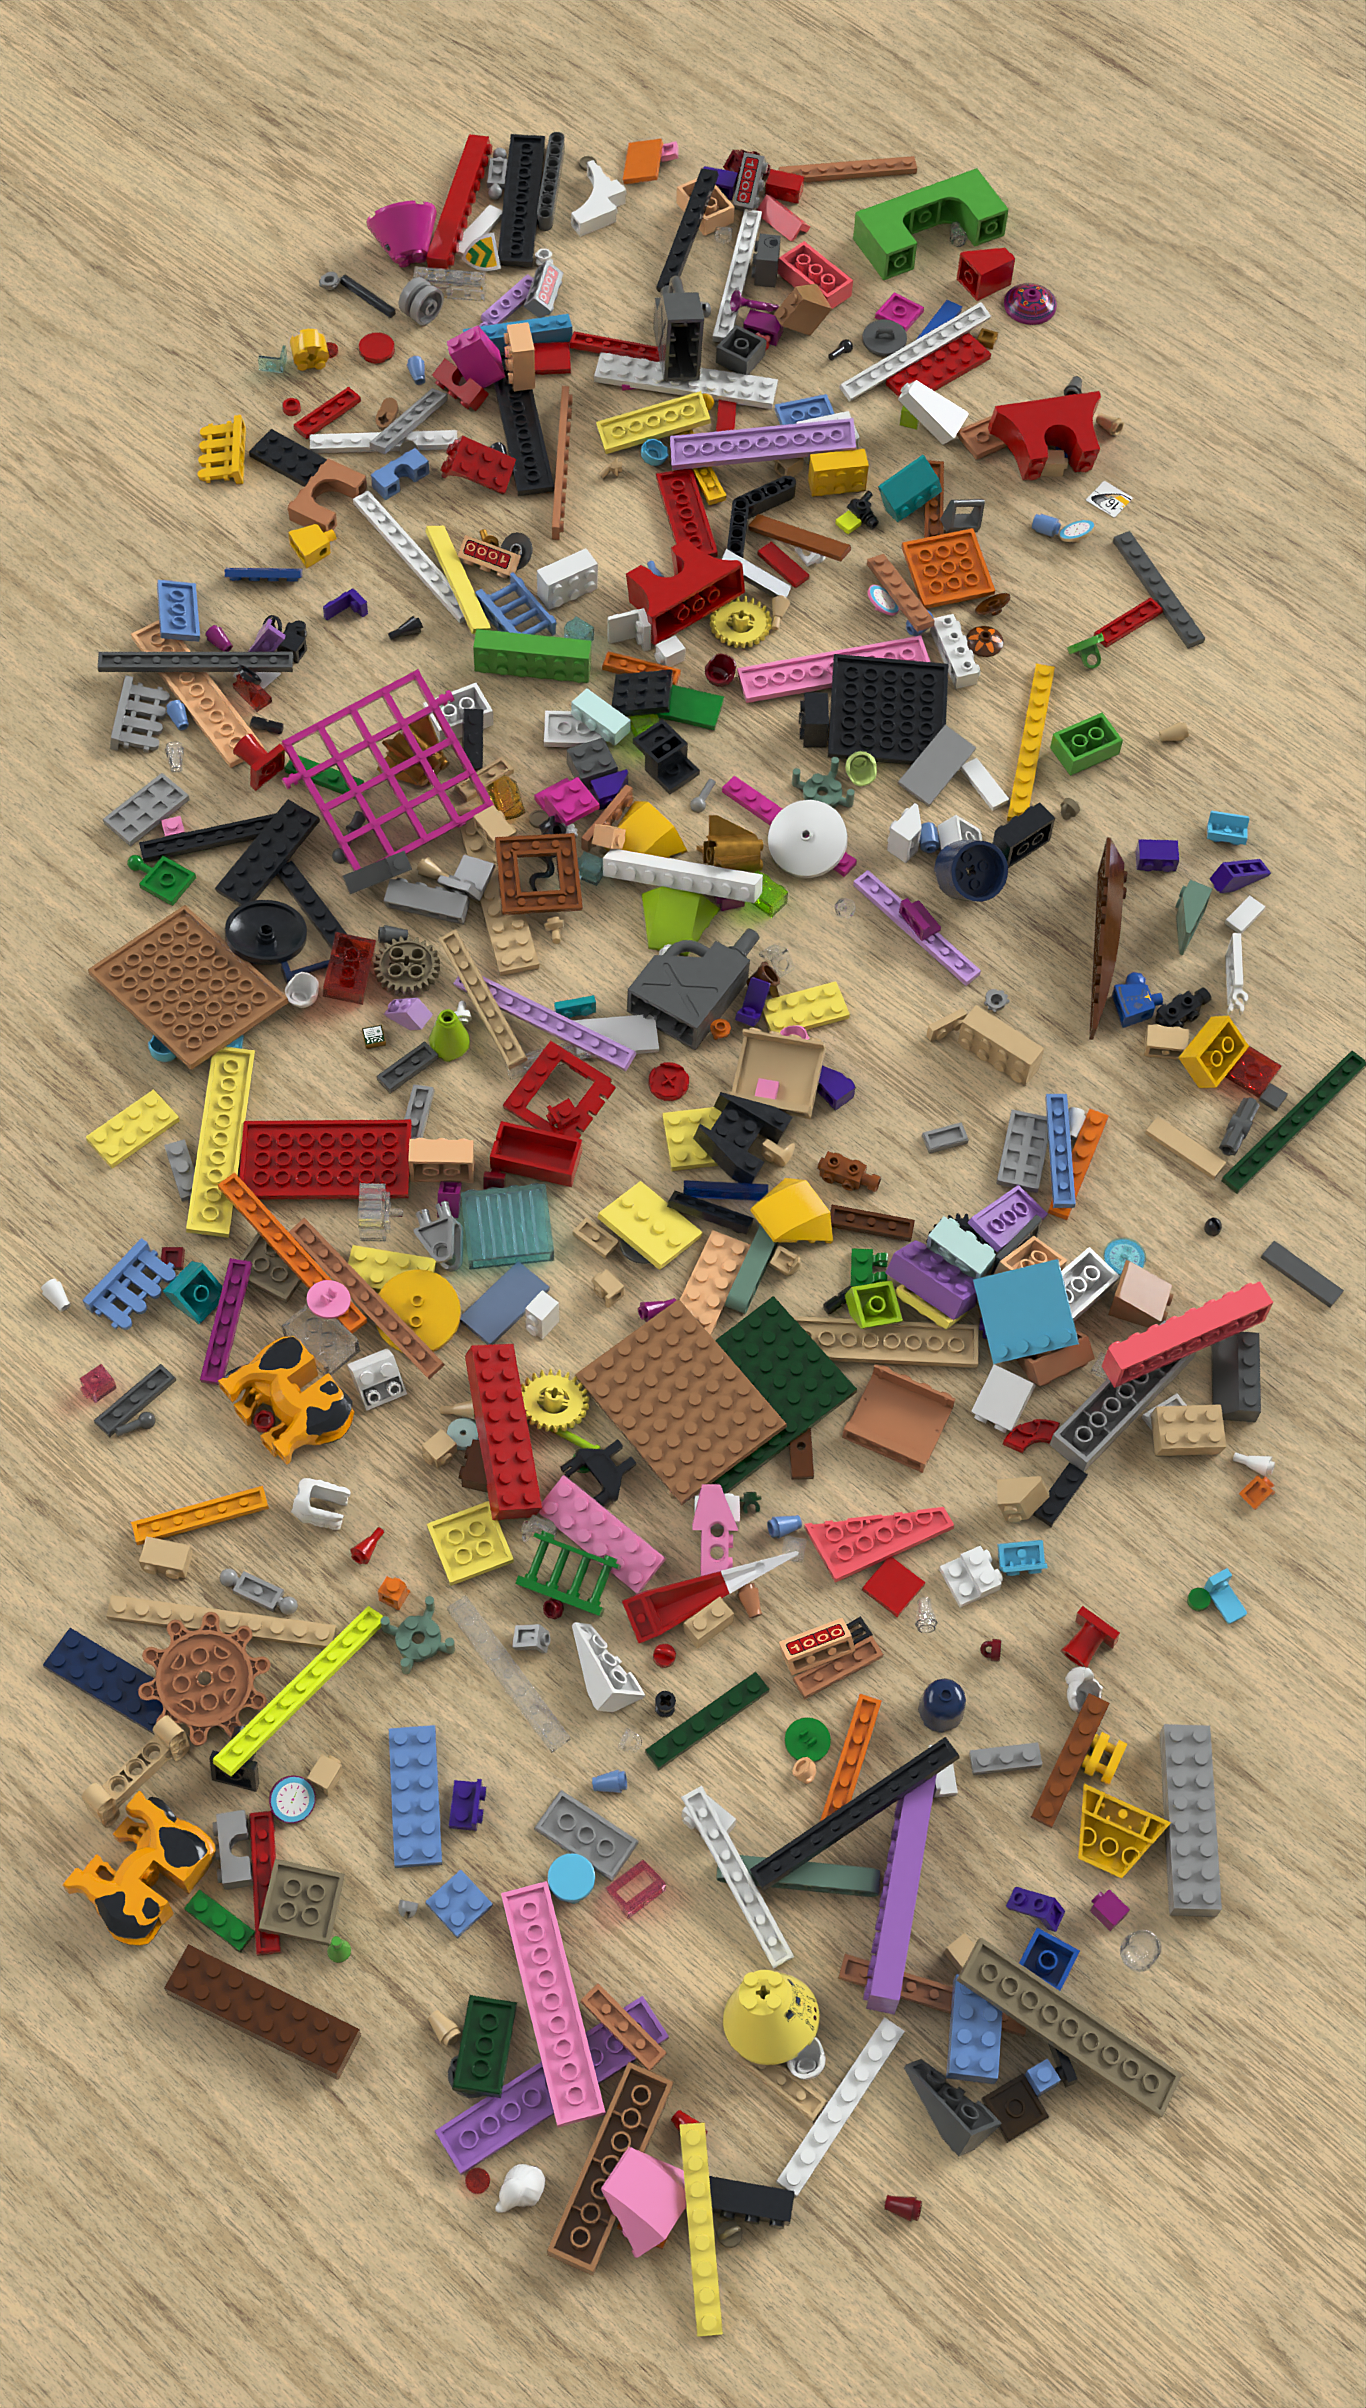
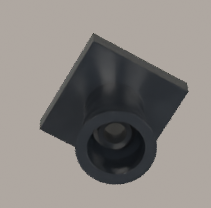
(245, 1777)

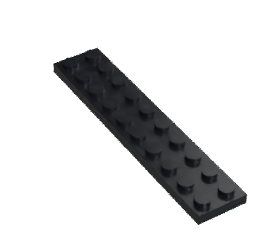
(521, 200)
(523, 437)

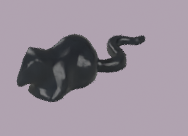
(548, 826)

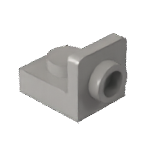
(531, 1638)

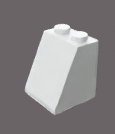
(1002, 1399)

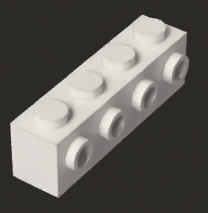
(954, 651)

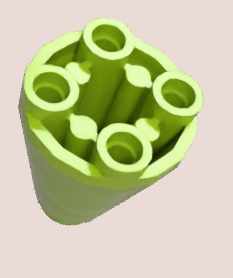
(449, 1036)

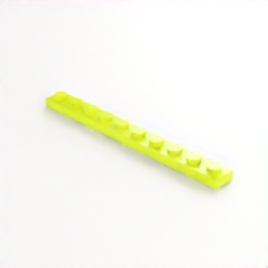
(298, 1691)

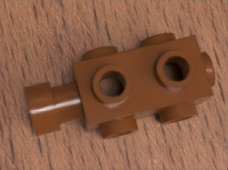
(847, 1172)

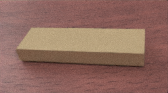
(487, 776)

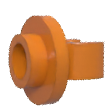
(720, 1028)

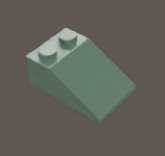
(1191, 908)

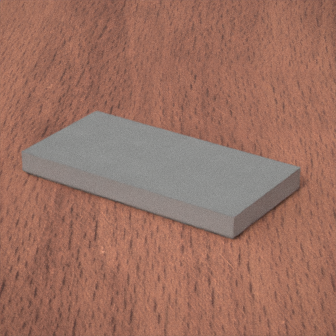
(936, 765)
(586, 1834)

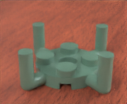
(824, 783)
(418, 1625)

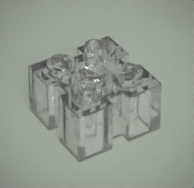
(374, 1212)

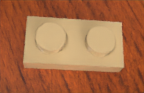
(945, 1025)
(595, 1238)

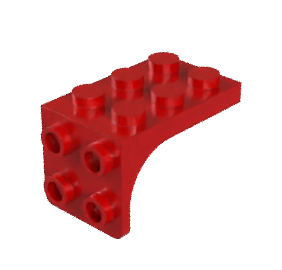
(478, 464)

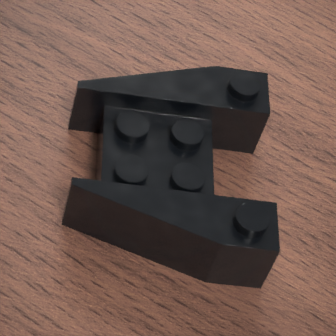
(736, 1132)

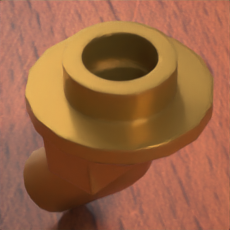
(490, 539)

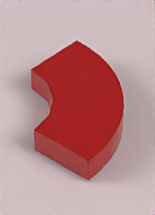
(1029, 1433)

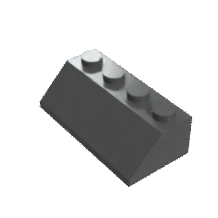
(1237, 1376)

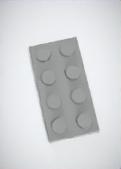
(146, 809)
(1024, 1151)

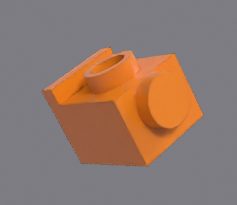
(393, 1592)

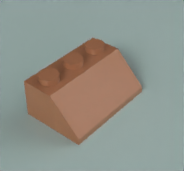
(1056, 1363)

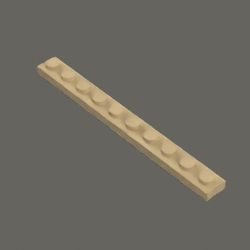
(262, 1627)

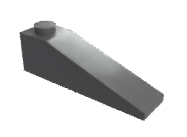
(956, 2117)

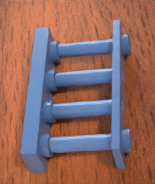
(496, 614)

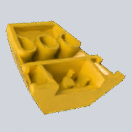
(649, 832)
(794, 1213)
(1115, 1832)

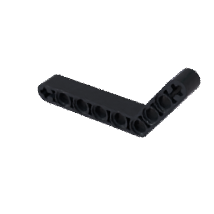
(755, 503)

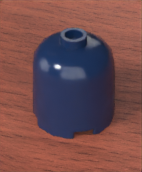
(942, 1705)

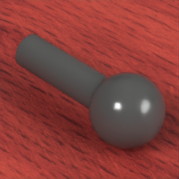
(145, 1420)

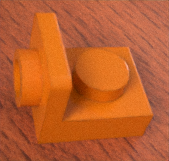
(1257, 1491)

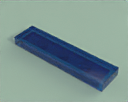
(725, 1190)

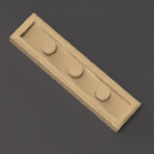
(1185, 1148)
(787, 2087)

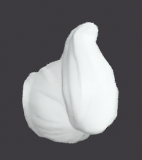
(1080, 1683)
(521, 2187)

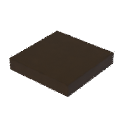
(1015, 2107)

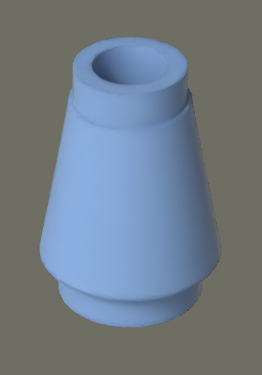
(417, 369)
(177, 713)
(783, 1525)
(610, 1782)

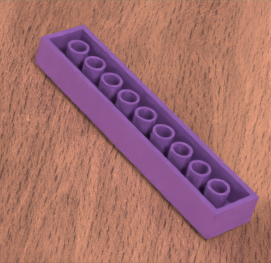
(898, 1899)

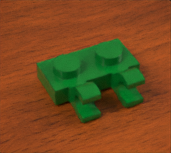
(861, 1267)

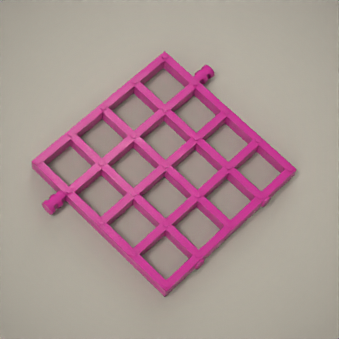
(387, 773)

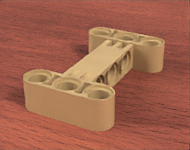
(105, 1803)

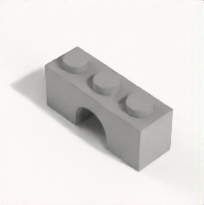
(234, 1870)

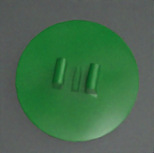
(807, 1739)

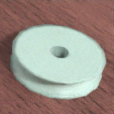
(463, 1425)

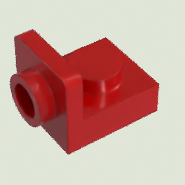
(562, 1114)

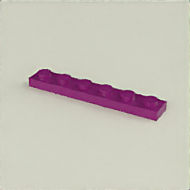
(226, 1321)

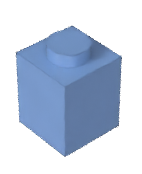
(1042, 2077)

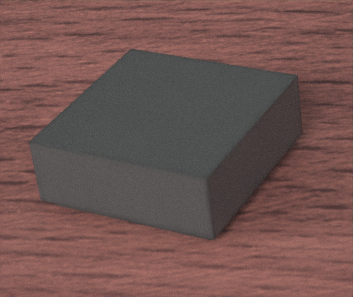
(1273, 1097)

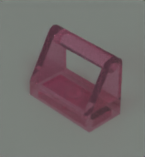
(642, 1898)

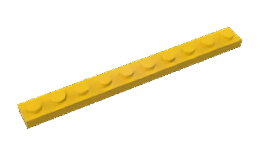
(1031, 740)

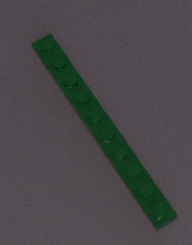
(1294, 1122)

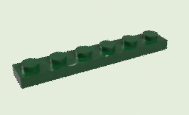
(706, 1721)

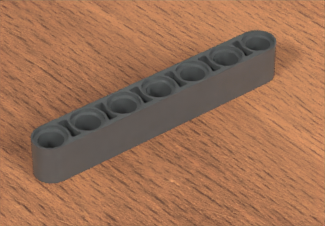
(550, 181)

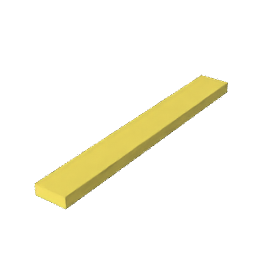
(457, 578)

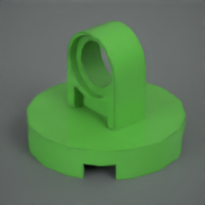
(1086, 648)

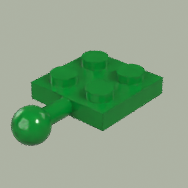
(165, 880)

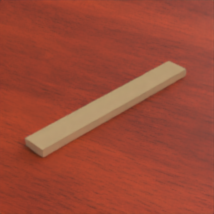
(483, 999)

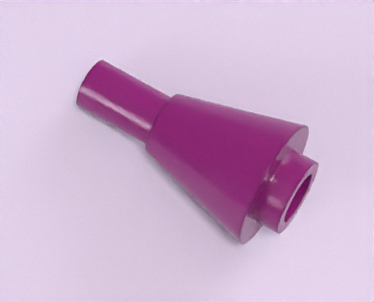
(650, 1309)

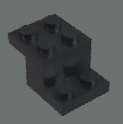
(666, 756)

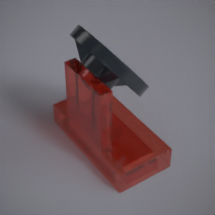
(250, 690)

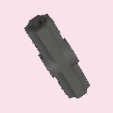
(1239, 1126)

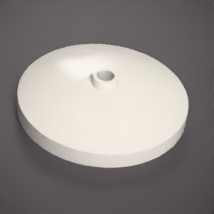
(809, 855)

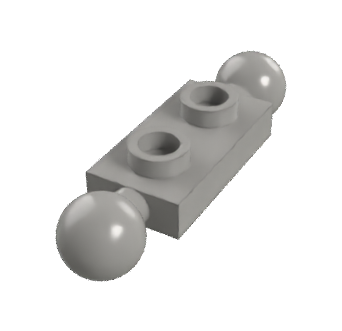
(497, 173)
(258, 1591)

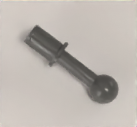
(355, 824)

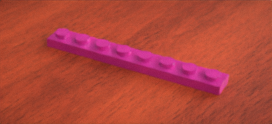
(768, 810)

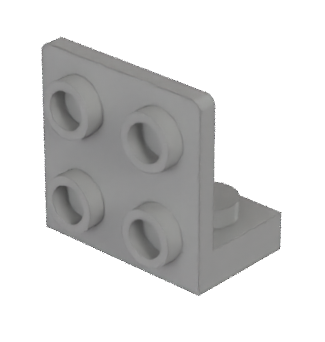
(470, 877)

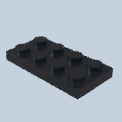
(287, 457)

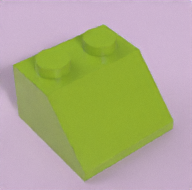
(873, 1304)

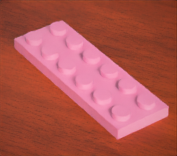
(601, 1533)

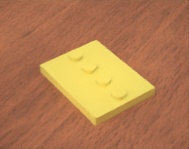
(649, 1225)

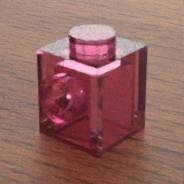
(97, 1383)

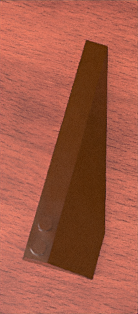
(1107, 928)

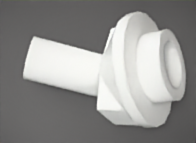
(463, 1015)

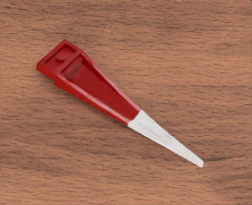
(667, 1606)

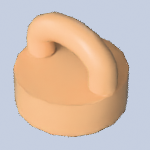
(804, 1770)

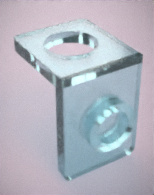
(273, 364)

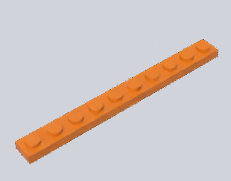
(283, 1242)

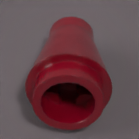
(904, 2206)

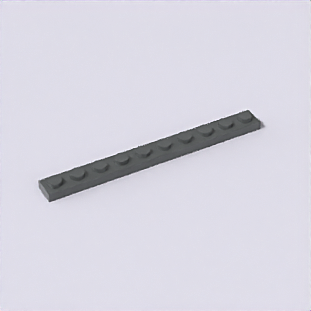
(194, 661)

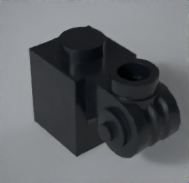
(294, 640)

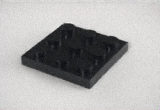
(643, 692)

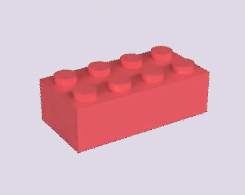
(807, 266)

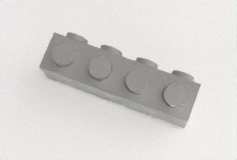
(427, 901)

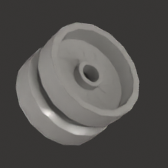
(421, 301)

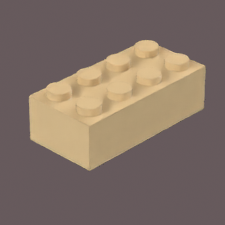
(1000, 1045)

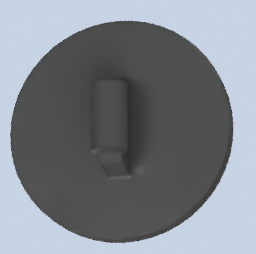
(884, 337)

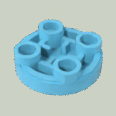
(571, 1878)

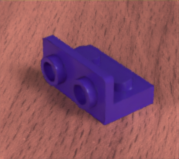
(465, 1805)

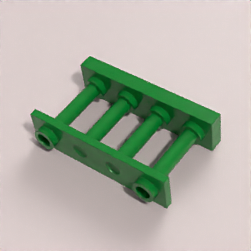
(551, 1588)

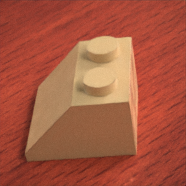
(1020, 1497)

